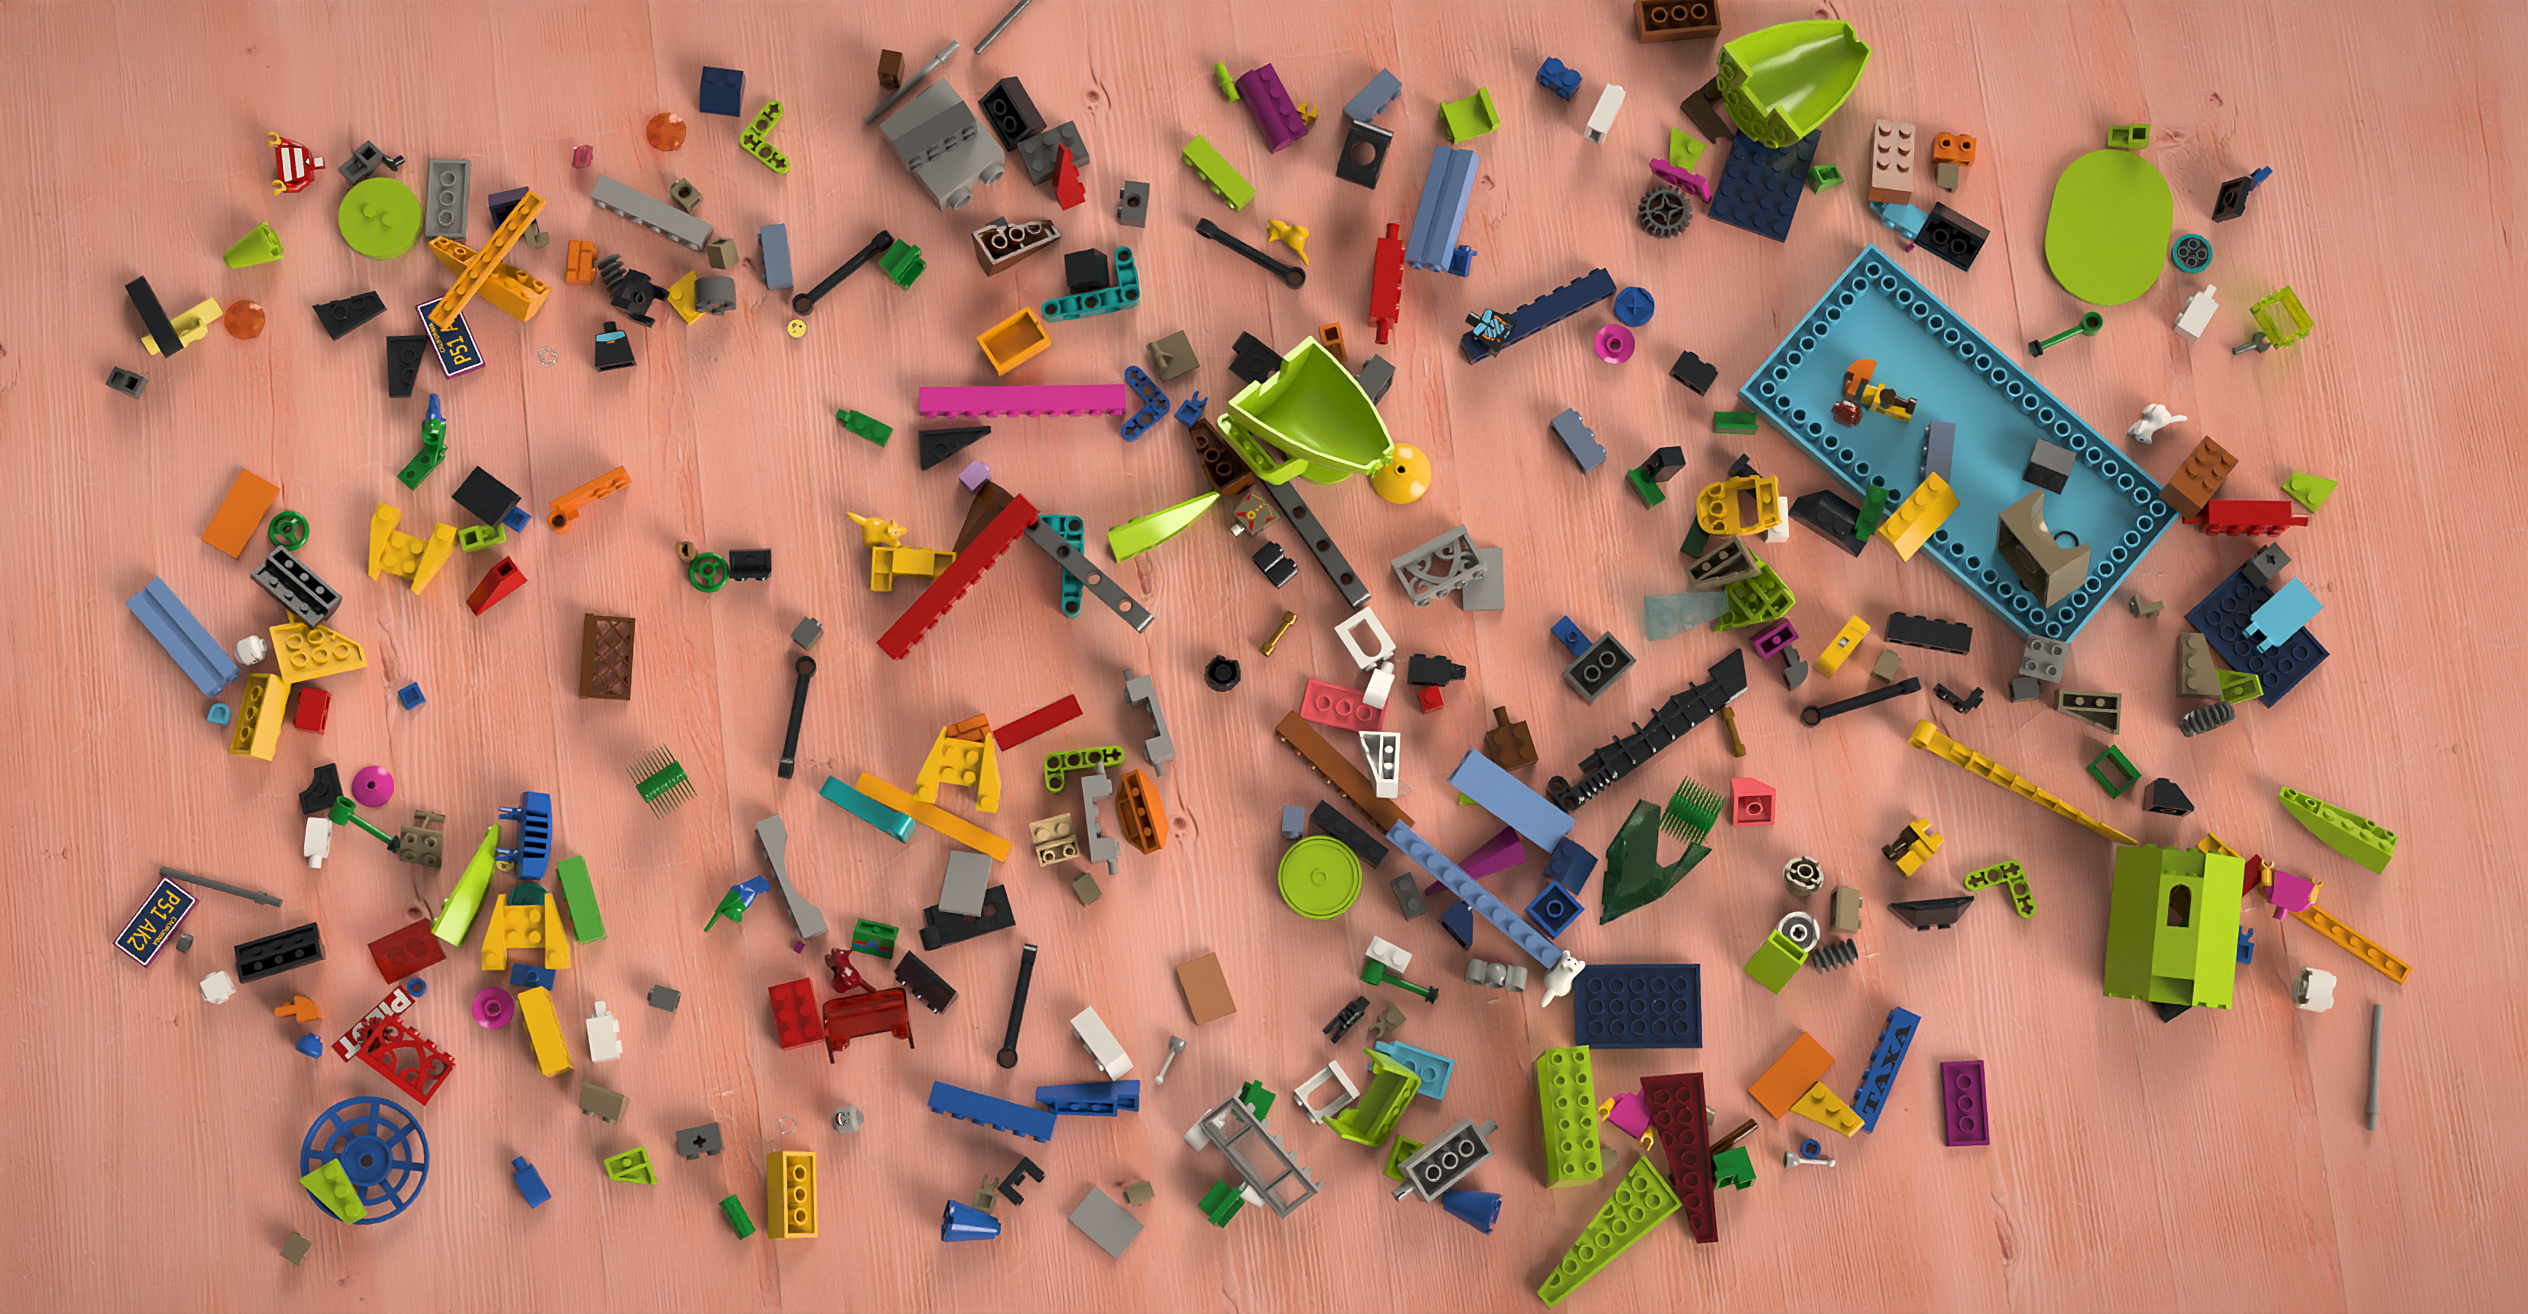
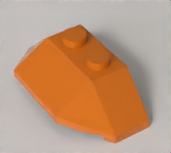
(1141, 812)

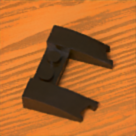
(1700, 111)

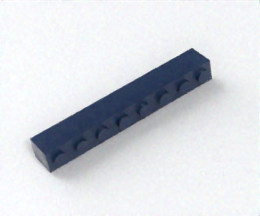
(1549, 310)

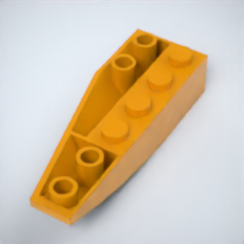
(505, 287)

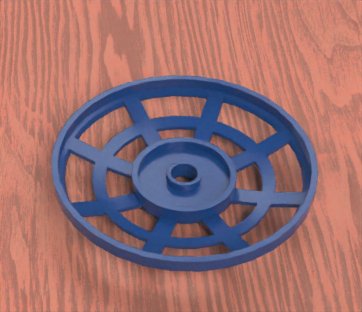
(368, 1145)

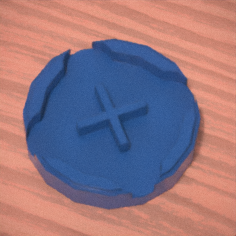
(1634, 306)

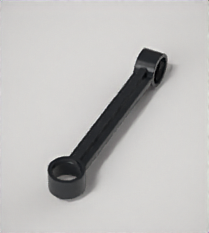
(1211, 231)
(879, 244)
(1902, 688)
(787, 760)
(1020, 996)

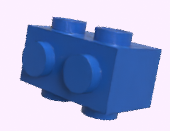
(1559, 78)

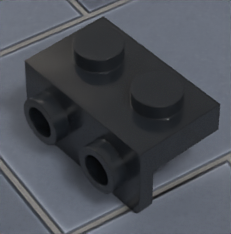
(750, 564)

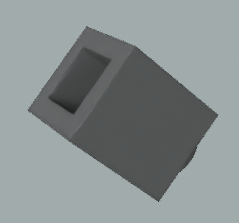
(807, 633)
(2024, 689)
(664, 998)

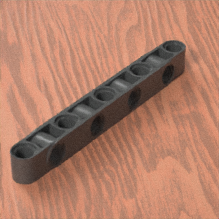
(1313, 534)
(1083, 569)

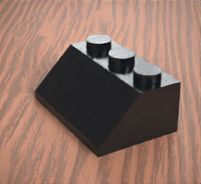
(1011, 112)
(1952, 236)
(925, 983)

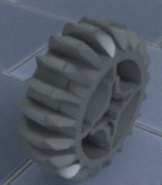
(1680, 208)
(2207, 718)

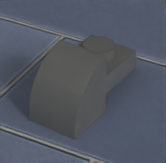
(363, 163)
(127, 382)
(1795, 672)

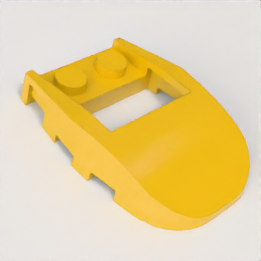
(1719, 506)

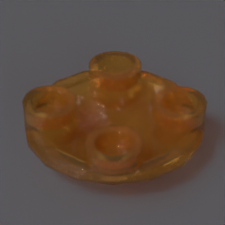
(666, 132)
(244, 319)

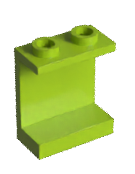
(1469, 117)

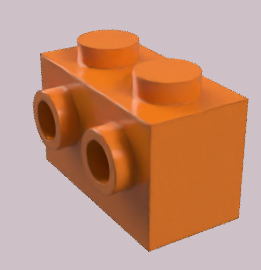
(1953, 149)

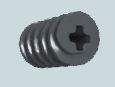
(612, 273)
(1834, 955)

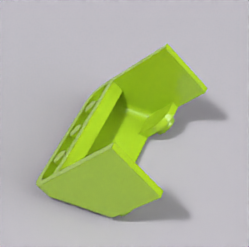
(1254, 454)
(1381, 1104)

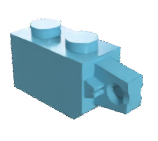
(1902, 218)

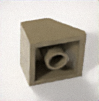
(1844, 910)
(603, 1102)

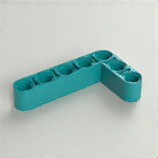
(894, 824)

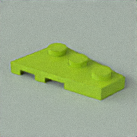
(335, 1190)

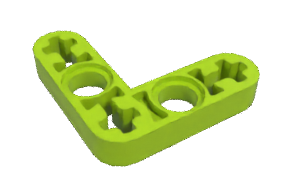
(759, 135)
(2011, 880)

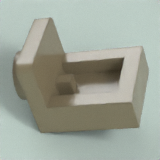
(2150, 610)

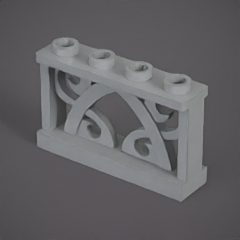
(1444, 584)

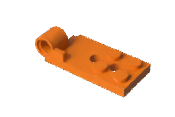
(599, 488)

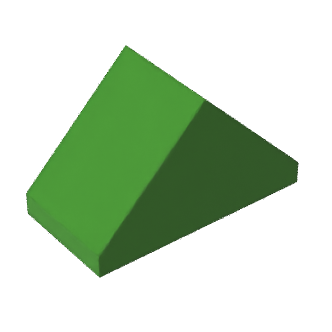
(1824, 177)

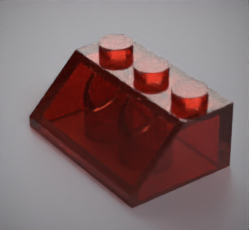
(407, 951)

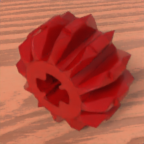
(367, 1032)

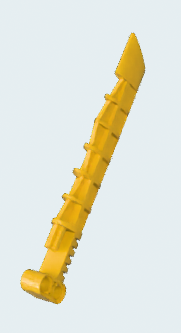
(1926, 737)

